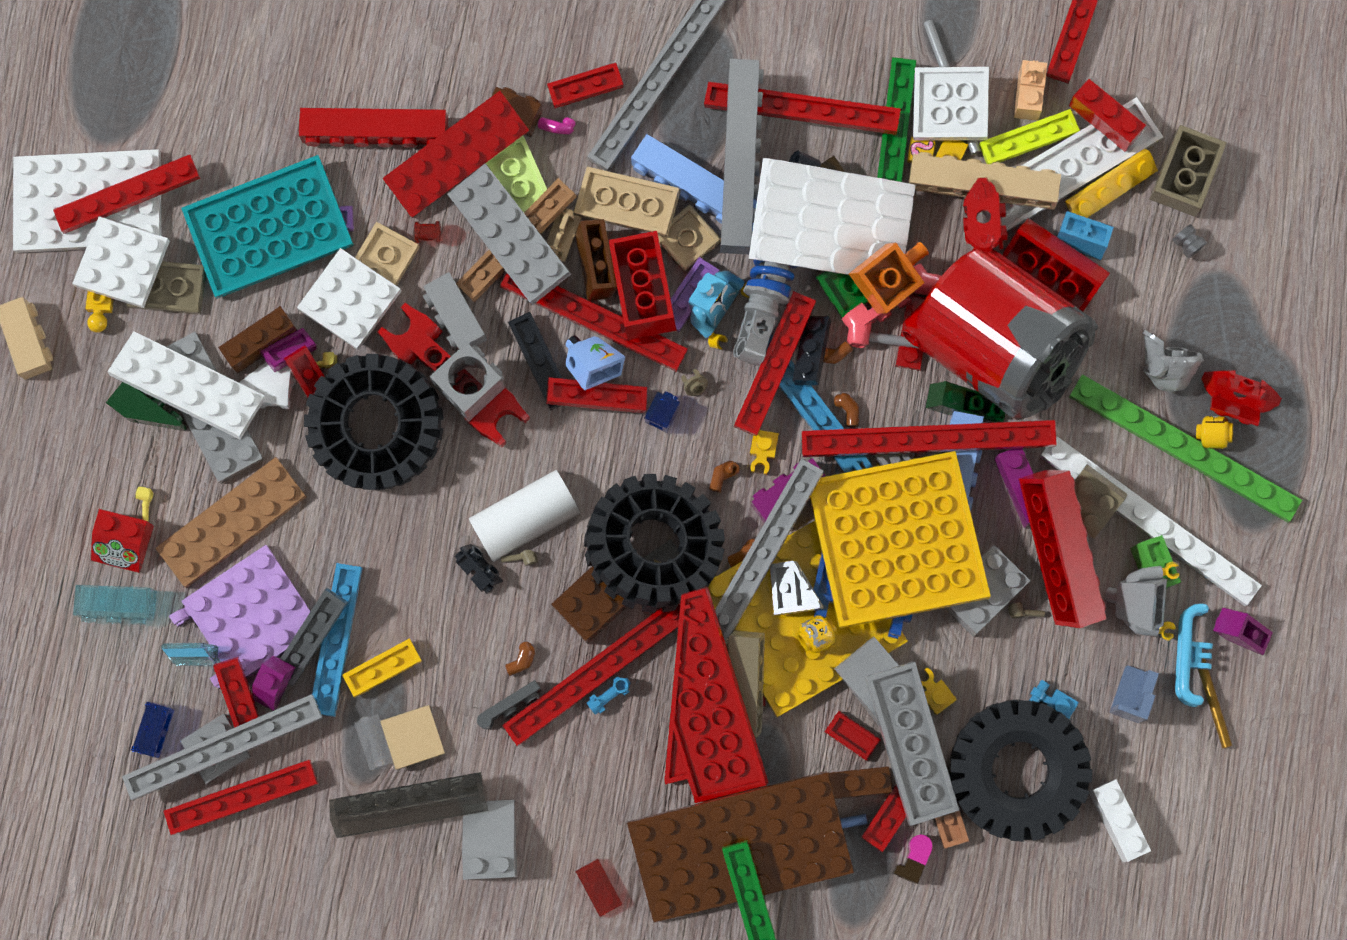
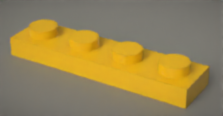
(1112, 184)

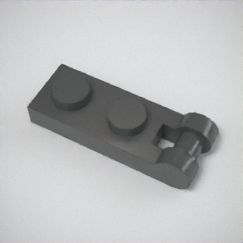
(508, 705)

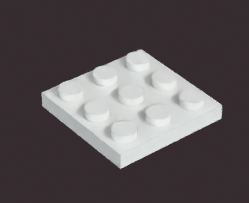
(951, 103)
(121, 262)
(349, 299)

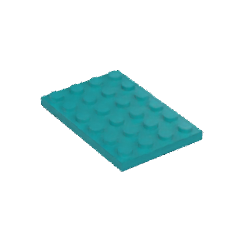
(267, 226)

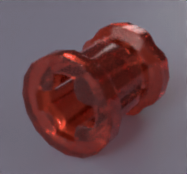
(427, 232)

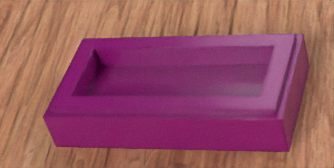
(275, 353)

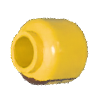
(1215, 432)

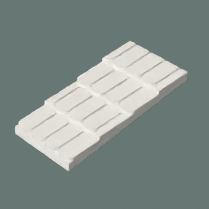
(826, 216)

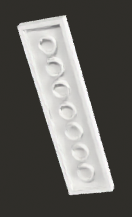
(1081, 161)

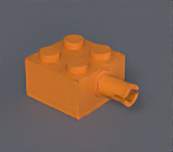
(889, 275)

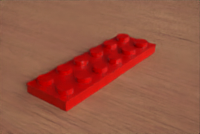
(455, 154)

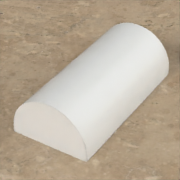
(524, 515)

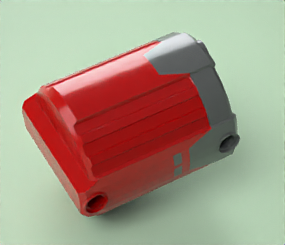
(1002, 333)

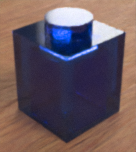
(662, 411)

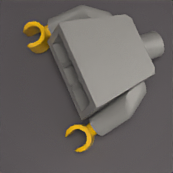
(1142, 600)

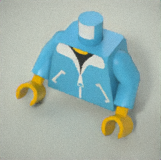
(711, 302)

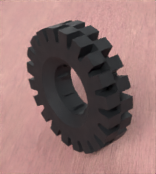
(412, 442)
(643, 580)
(1060, 793)

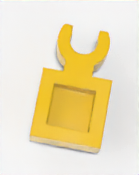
(763, 447)
(937, 694)

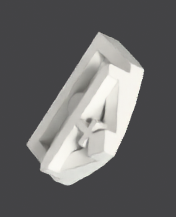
(273, 385)

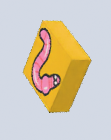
(920, 146)

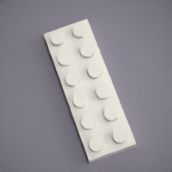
(186, 385)

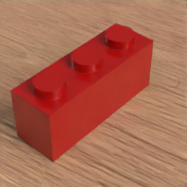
(1107, 115)

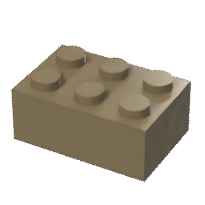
(1187, 170)

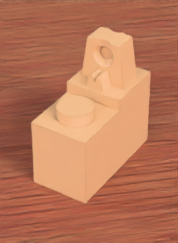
(1030, 90)

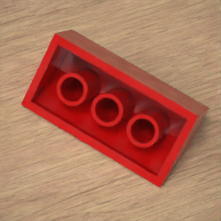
(1055, 264)

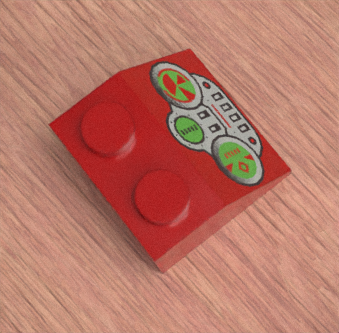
(120, 540)

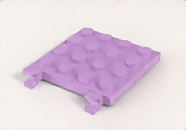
(247, 611)

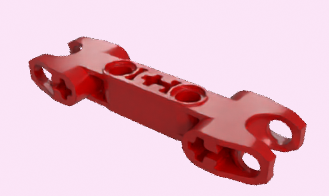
(421, 345)

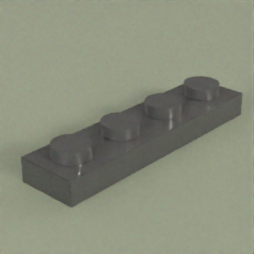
(313, 632)

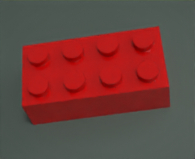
(642, 285)

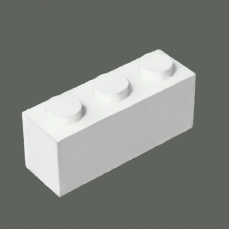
(1119, 821)

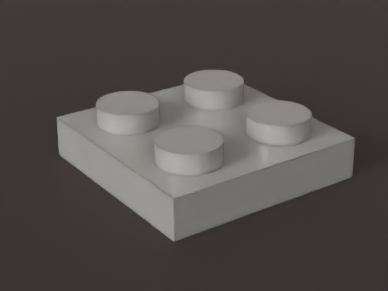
(213, 728)

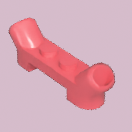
(860, 319)

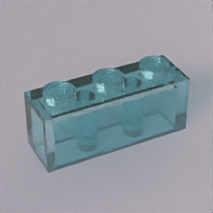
(114, 604)

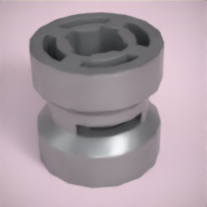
(1190, 242)

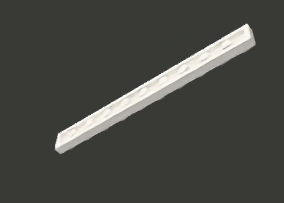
(1155, 524)

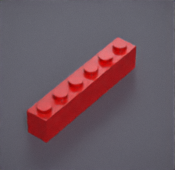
(371, 126)

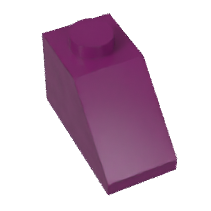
(1242, 630)
(271, 682)

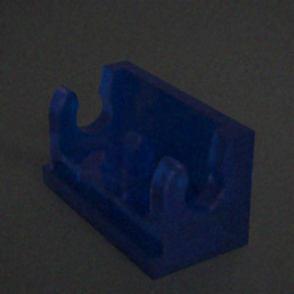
(153, 730)

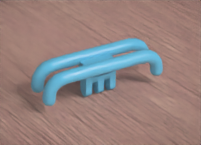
(1190, 655)

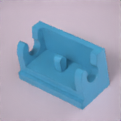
(1085, 235)

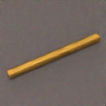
(1214, 707)

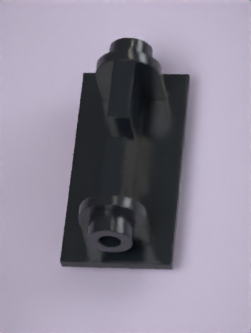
(486, 575)

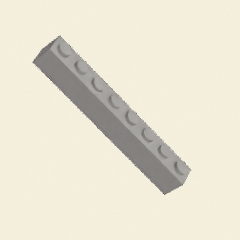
(740, 155)

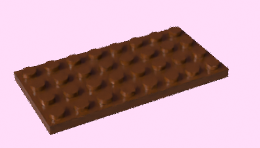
(790, 834)

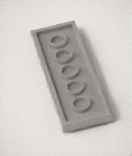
(509, 234)
(222, 451)
(911, 743)

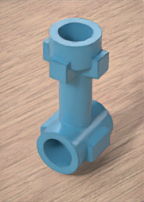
(620, 686)

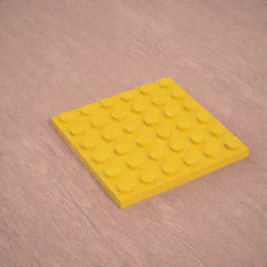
(898, 540)
(790, 670)

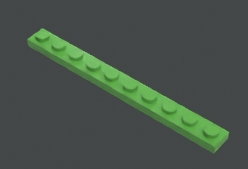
(1185, 448)

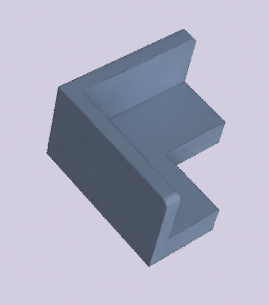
(1134, 694)

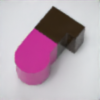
(919, 852)

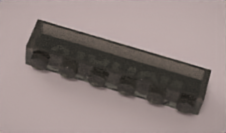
(408, 805)

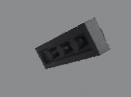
(535, 352)

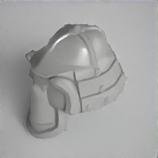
(1169, 367)

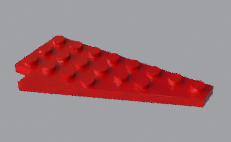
(708, 719)

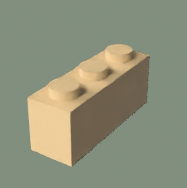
(25, 338)

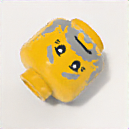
(817, 634)

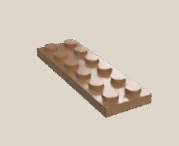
(230, 522)

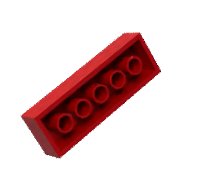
(1062, 548)

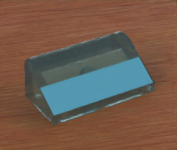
(191, 653)

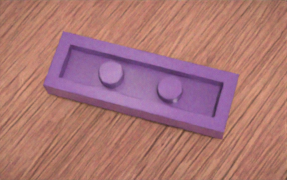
(681, 297)

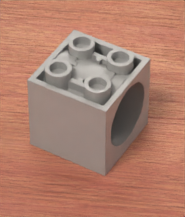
(468, 404)

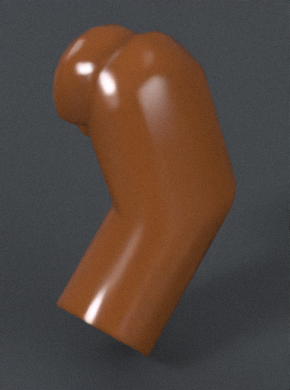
(833, 356)
(850, 406)
(722, 473)
(739, 556)
(524, 659)

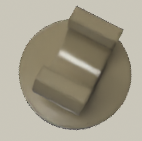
(695, 385)

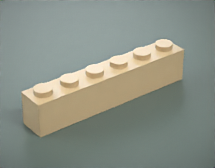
(957, 177)

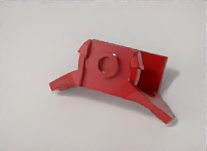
(981, 198)
(1258, 399)

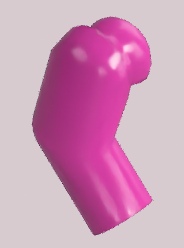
(557, 127)

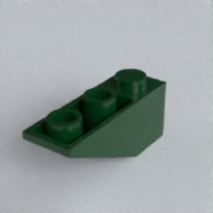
(950, 397)
(140, 409)

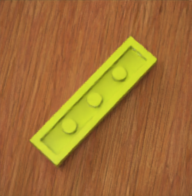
(1029, 137)

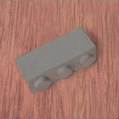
(453, 312)

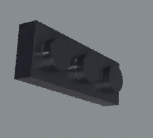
(812, 351)

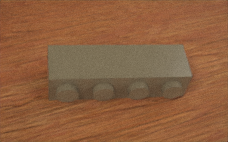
(747, 659)

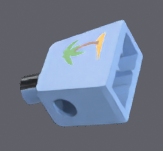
(593, 361)

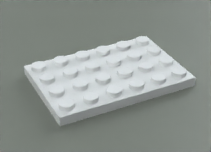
(56, 180)

